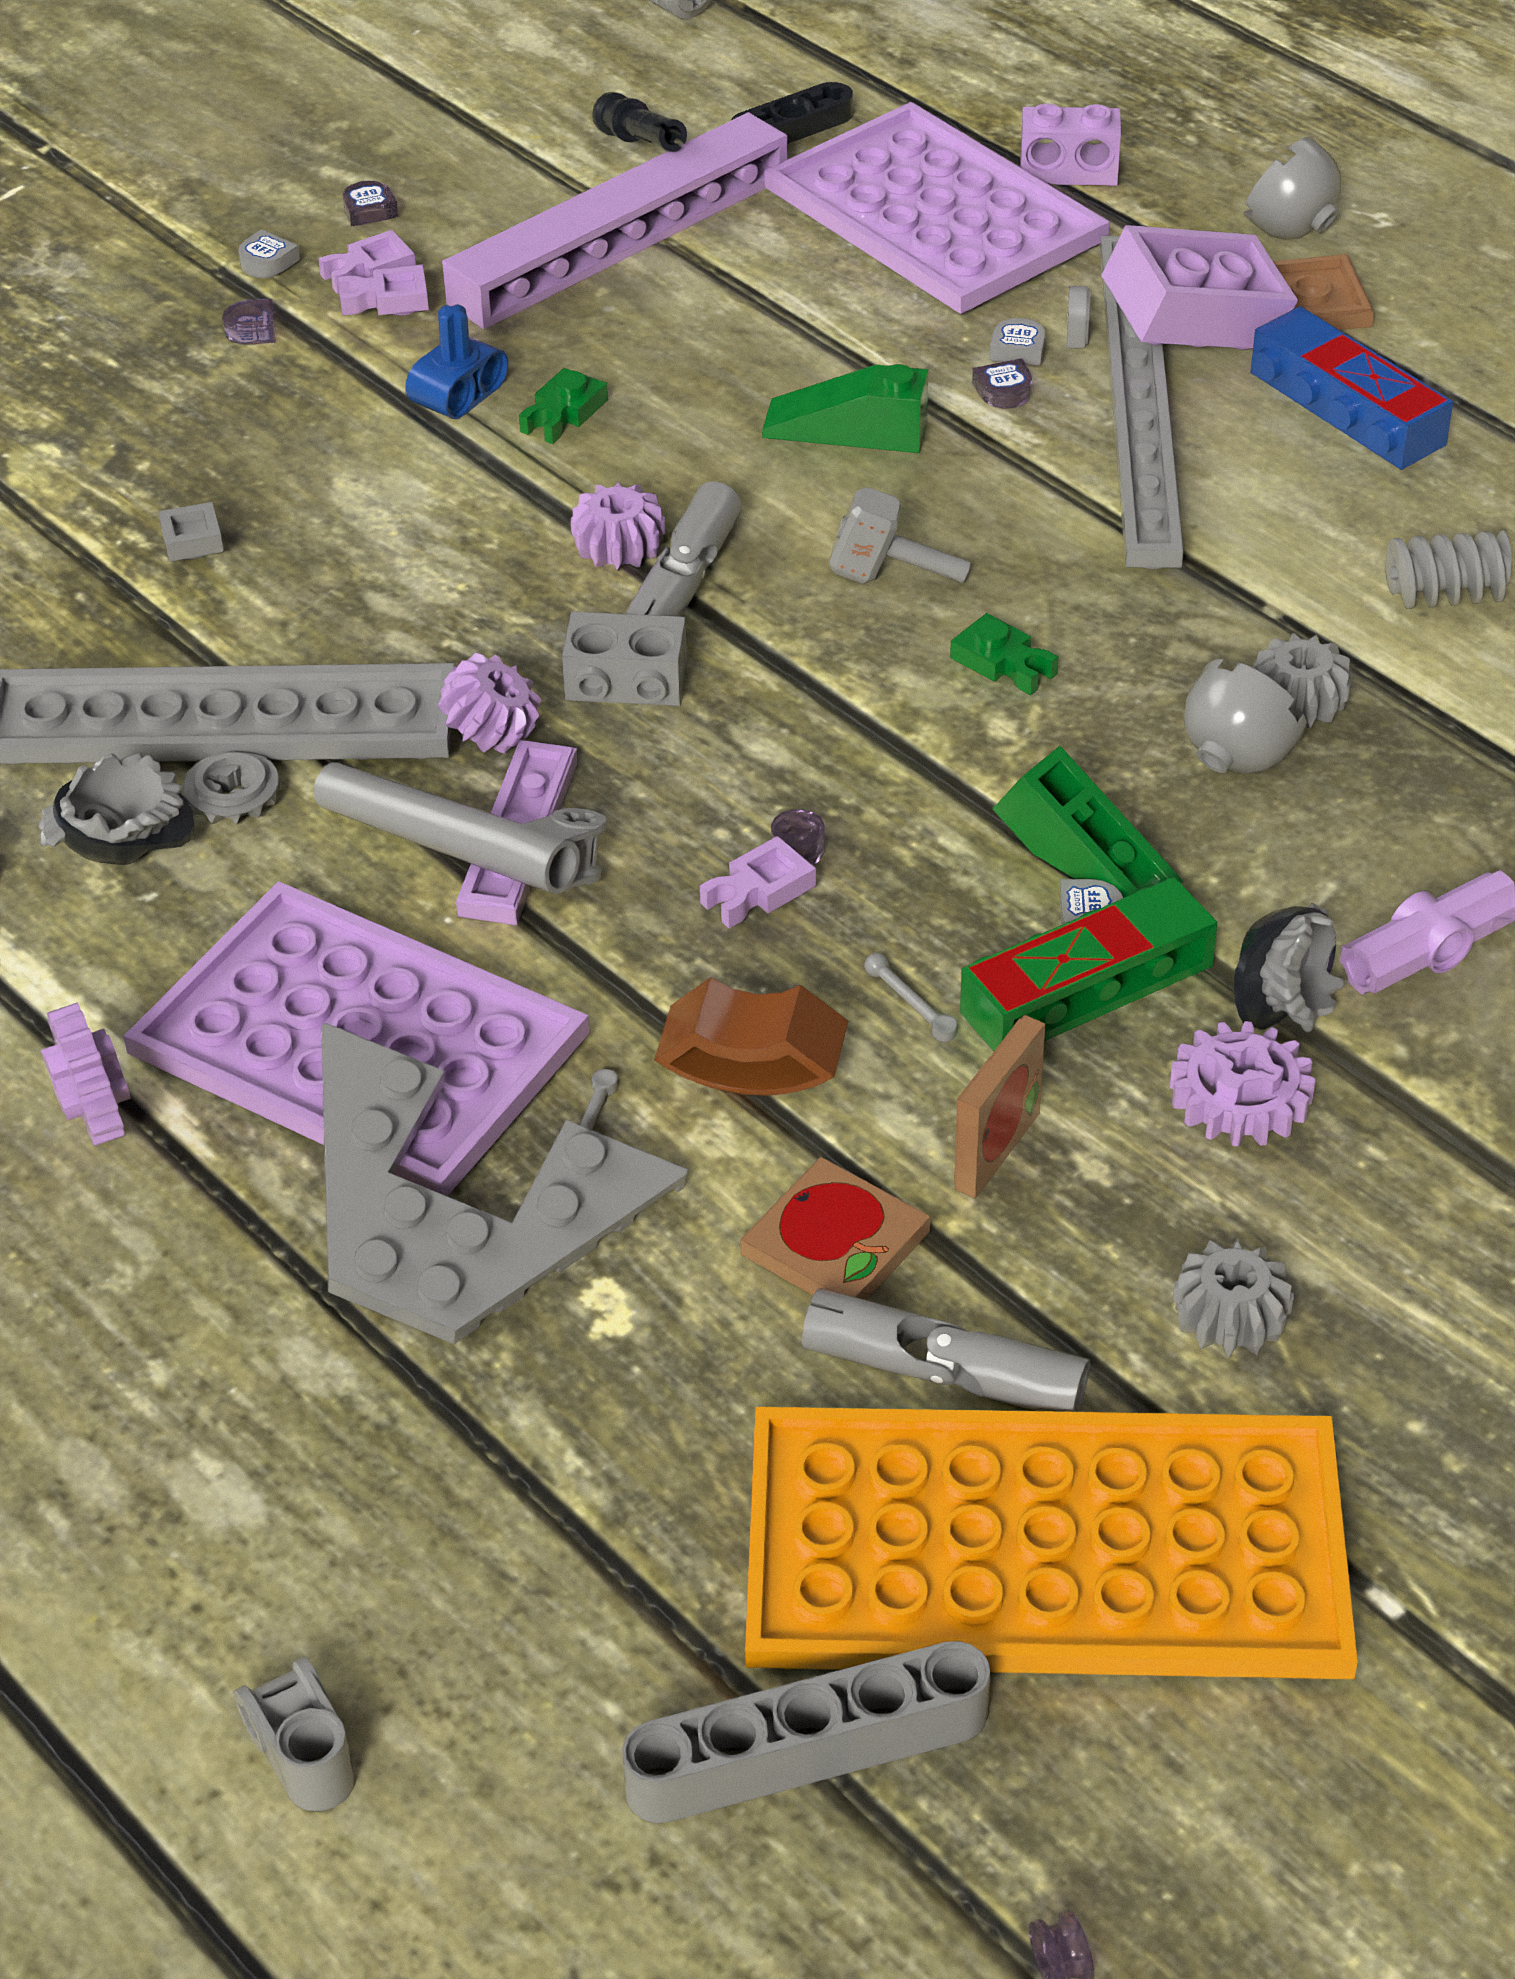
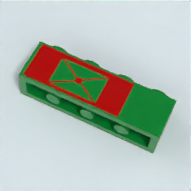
(1090, 963)

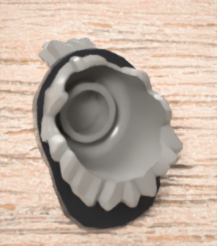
(118, 811)
(1287, 968)

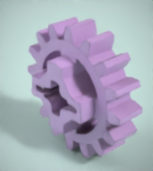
(85, 1074)
(1242, 1083)

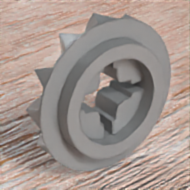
(223, 772)

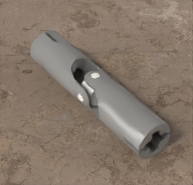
(693, 548)
(976, 1361)

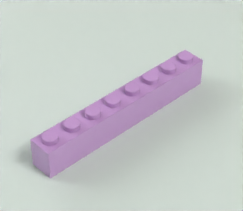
(612, 220)

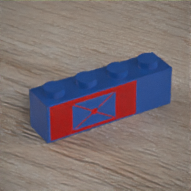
(1351, 387)

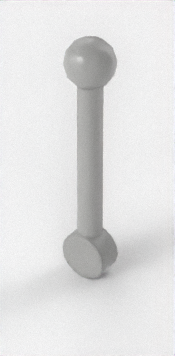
(943, 1026)
(603, 1084)

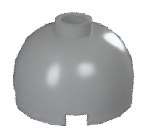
(1296, 194)
(1240, 719)

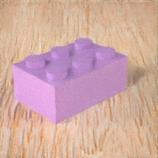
(1195, 286)

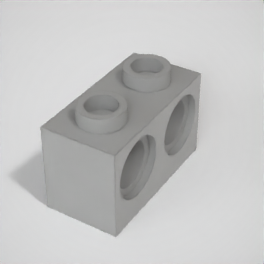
(625, 658)

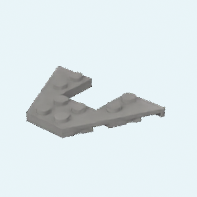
(432, 1255)

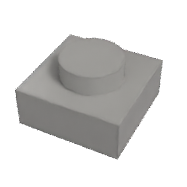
(190, 531)

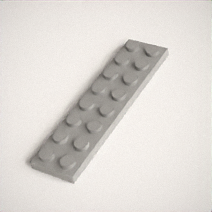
(223, 709)

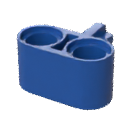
(458, 370)

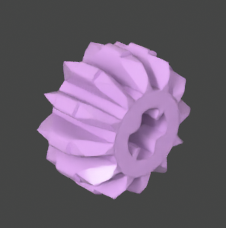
(617, 525)
(489, 703)

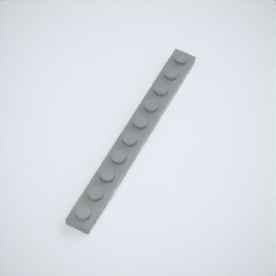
(1142, 440)

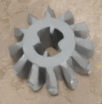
(1310, 673)
(1233, 1297)

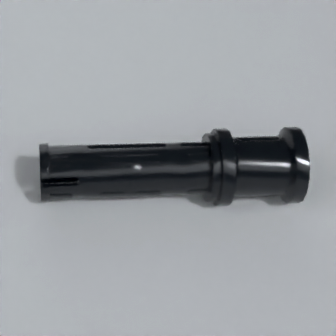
(632, 121)

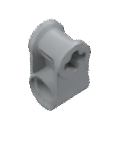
(295, 1725)

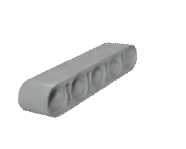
(782, 1758)

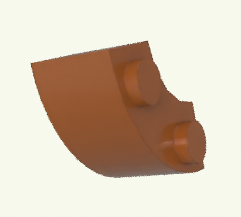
(752, 1040)

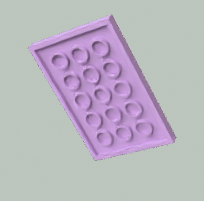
(936, 206)
(256, 1007)

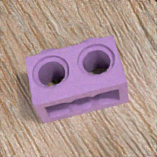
(1069, 157)

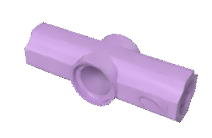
(1429, 932)

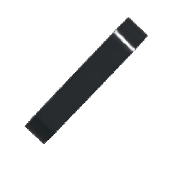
(807, 110)

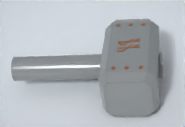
(869, 535)

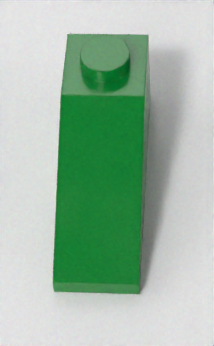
(862, 409)
(1078, 827)

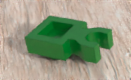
(563, 400)
(1000, 650)

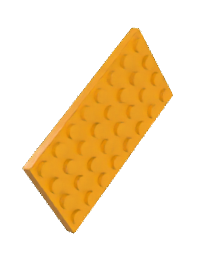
(1050, 1541)

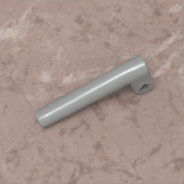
(542, 853)

